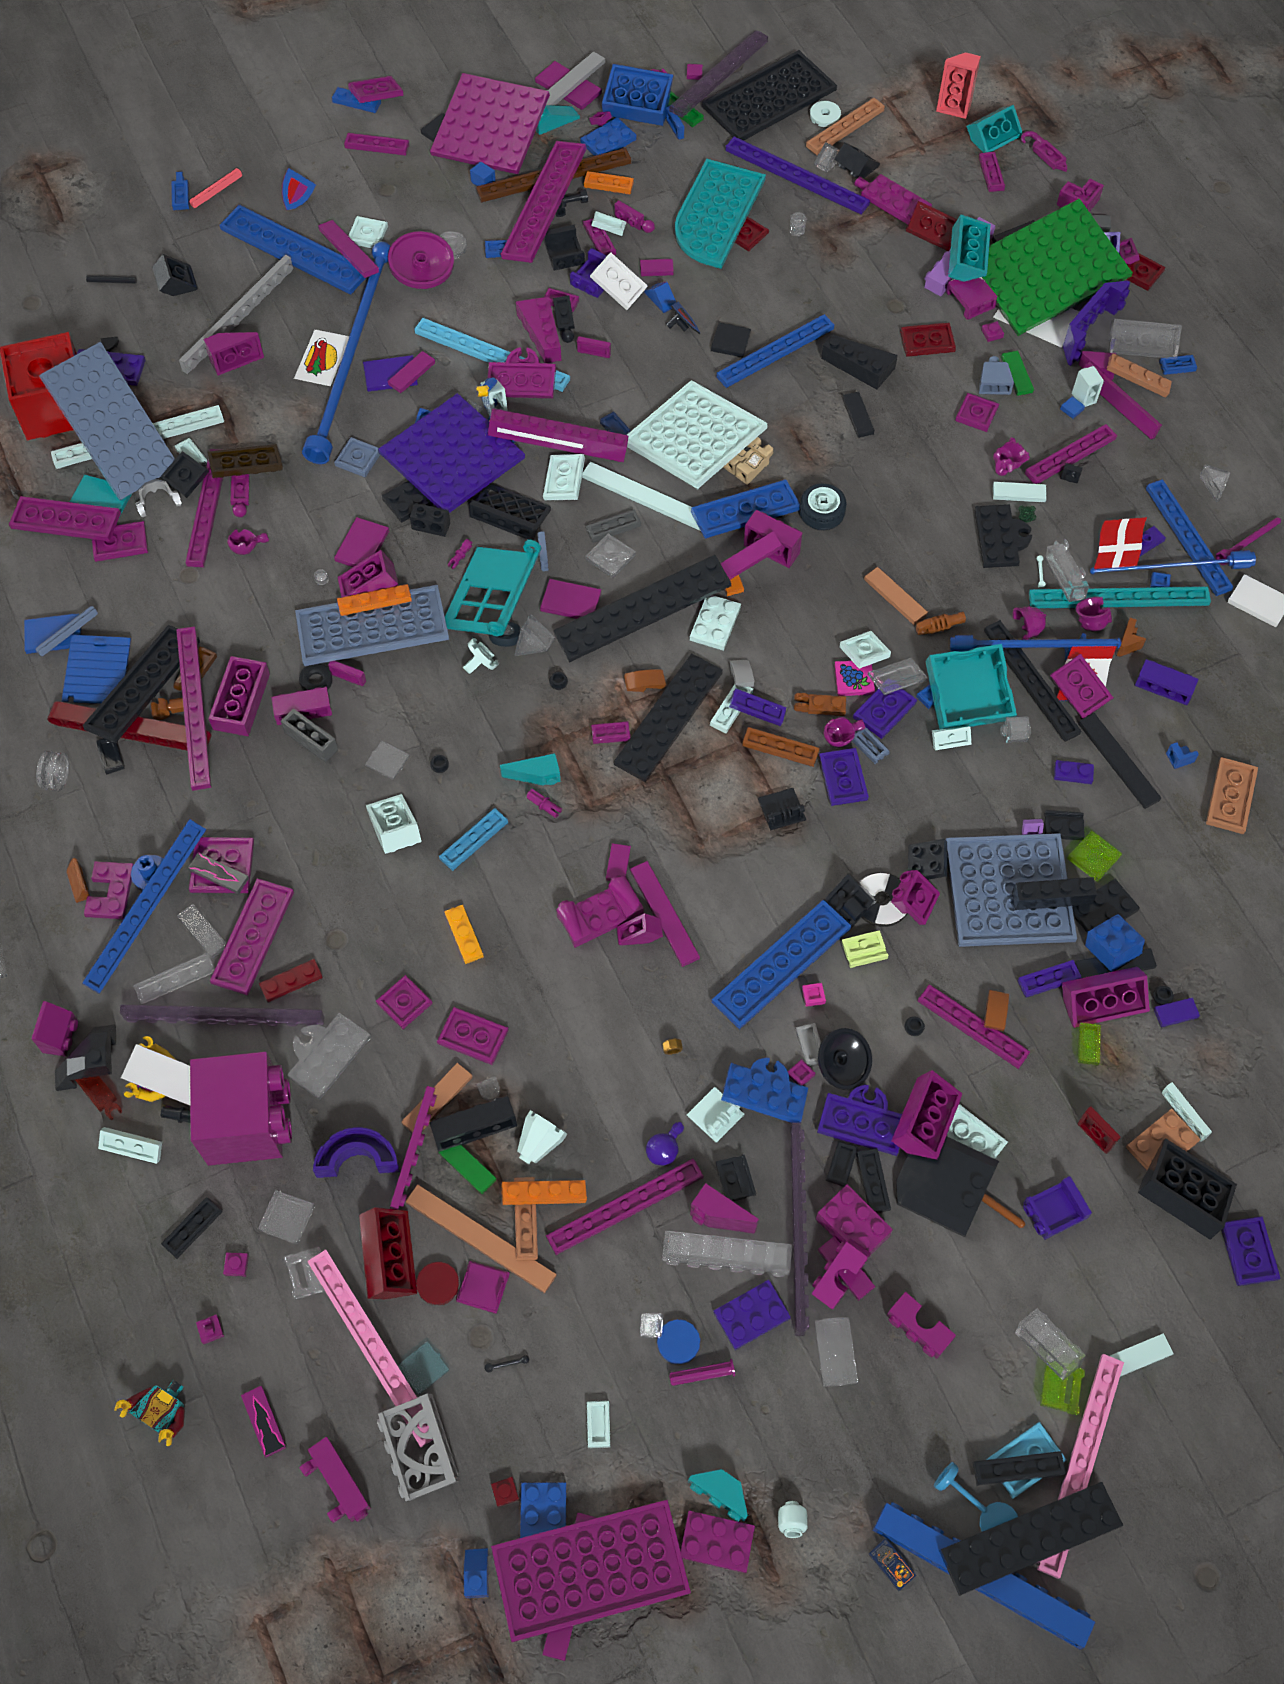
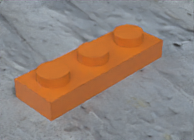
(608, 182)

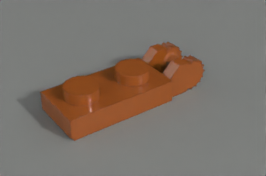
(821, 704)

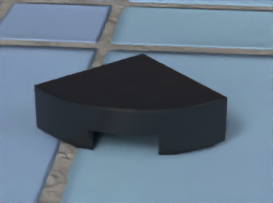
(110, 342)

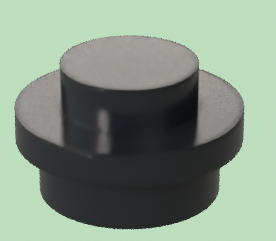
(558, 681)
(439, 764)
(1163, 995)
(914, 1026)

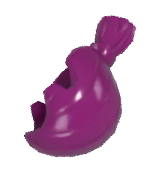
(245, 541)
(841, 731)

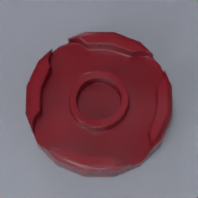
(437, 1283)

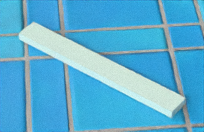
(640, 494)

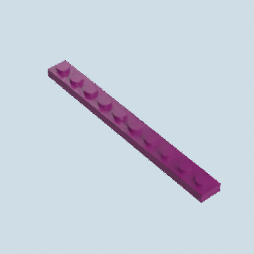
(193, 709)

